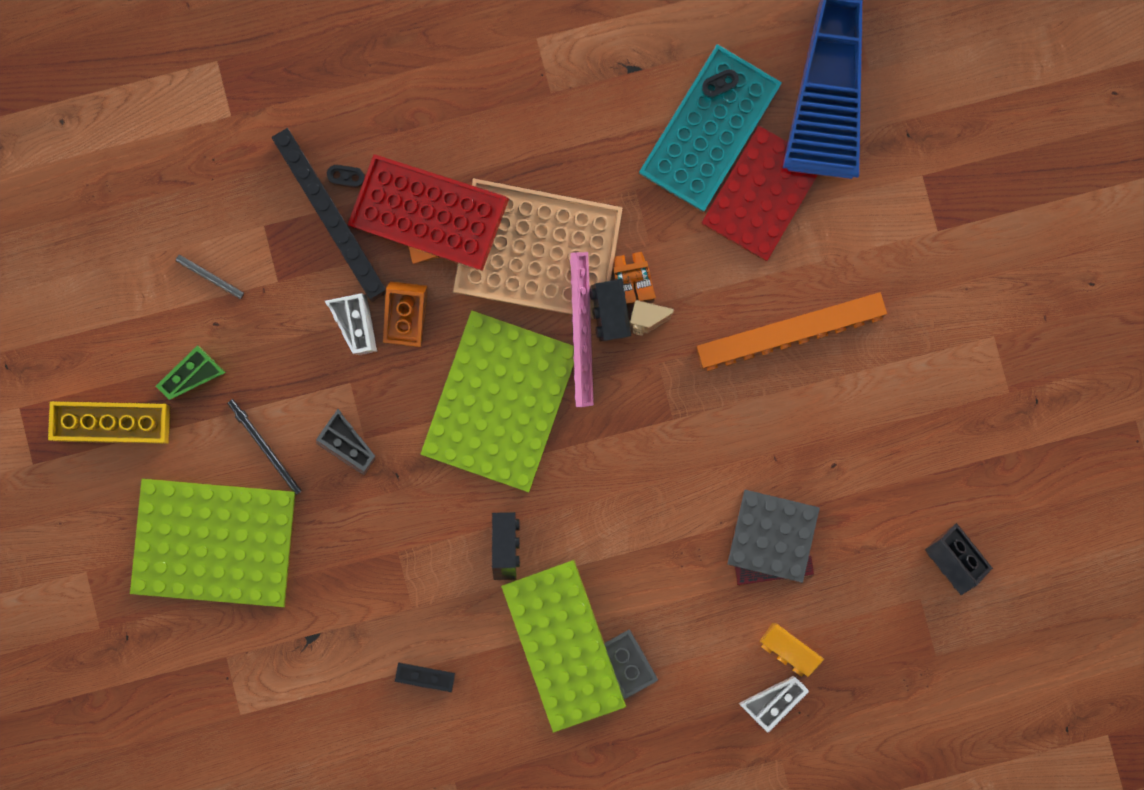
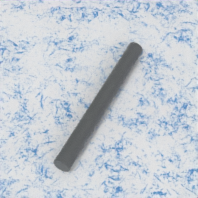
(209, 276)

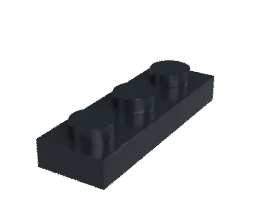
(425, 677)

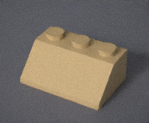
(648, 317)

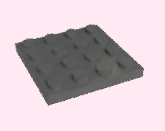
(773, 536)

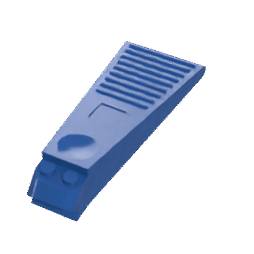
(828, 106)

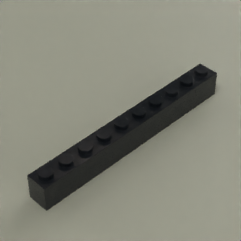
(329, 214)

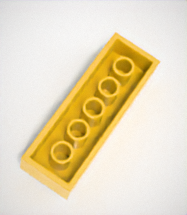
(109, 422)

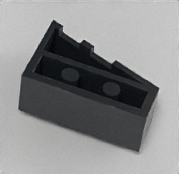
(505, 545)

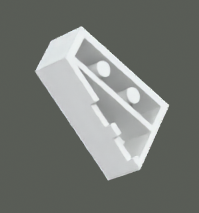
(775, 702)

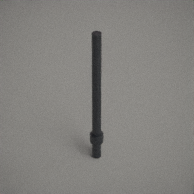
(242, 417)

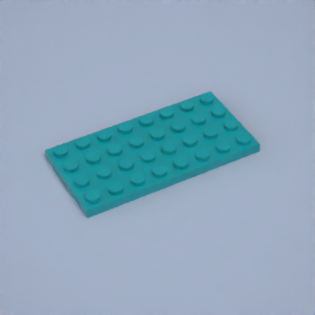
(708, 131)

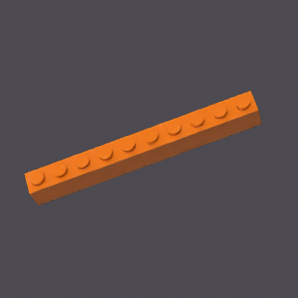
(792, 330)

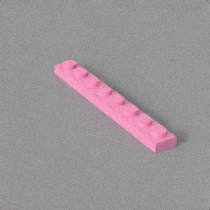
(581, 329)

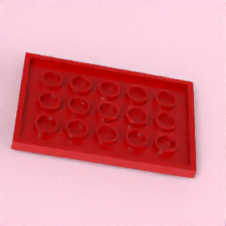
(758, 196)

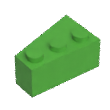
(189, 373)

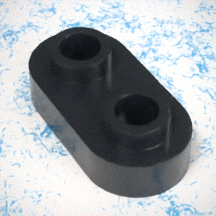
(719, 83)
(346, 176)

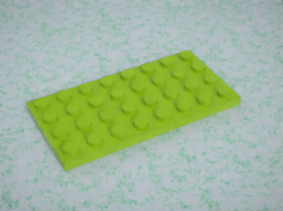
(563, 646)

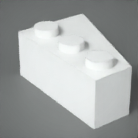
(355, 322)

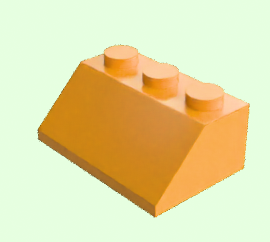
(790, 650)

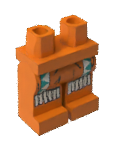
(637, 274)

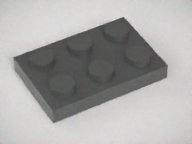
(629, 664)

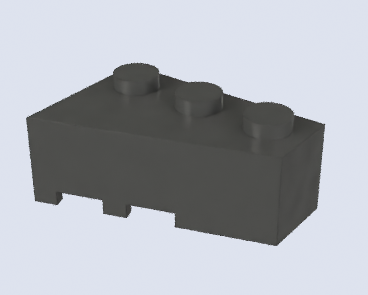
(345, 444)

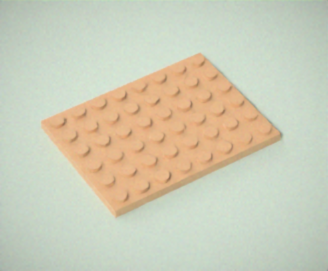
(534, 247)

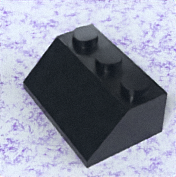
(610, 310)
(958, 559)

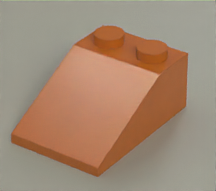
(404, 313)

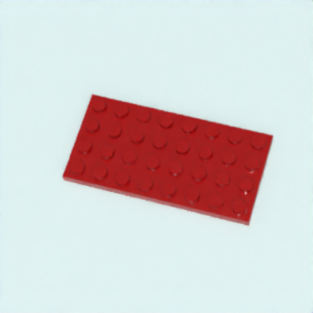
(428, 212)

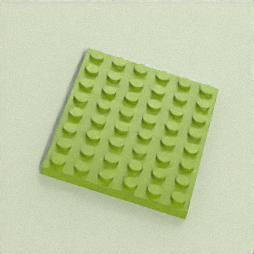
(499, 401)
(212, 543)

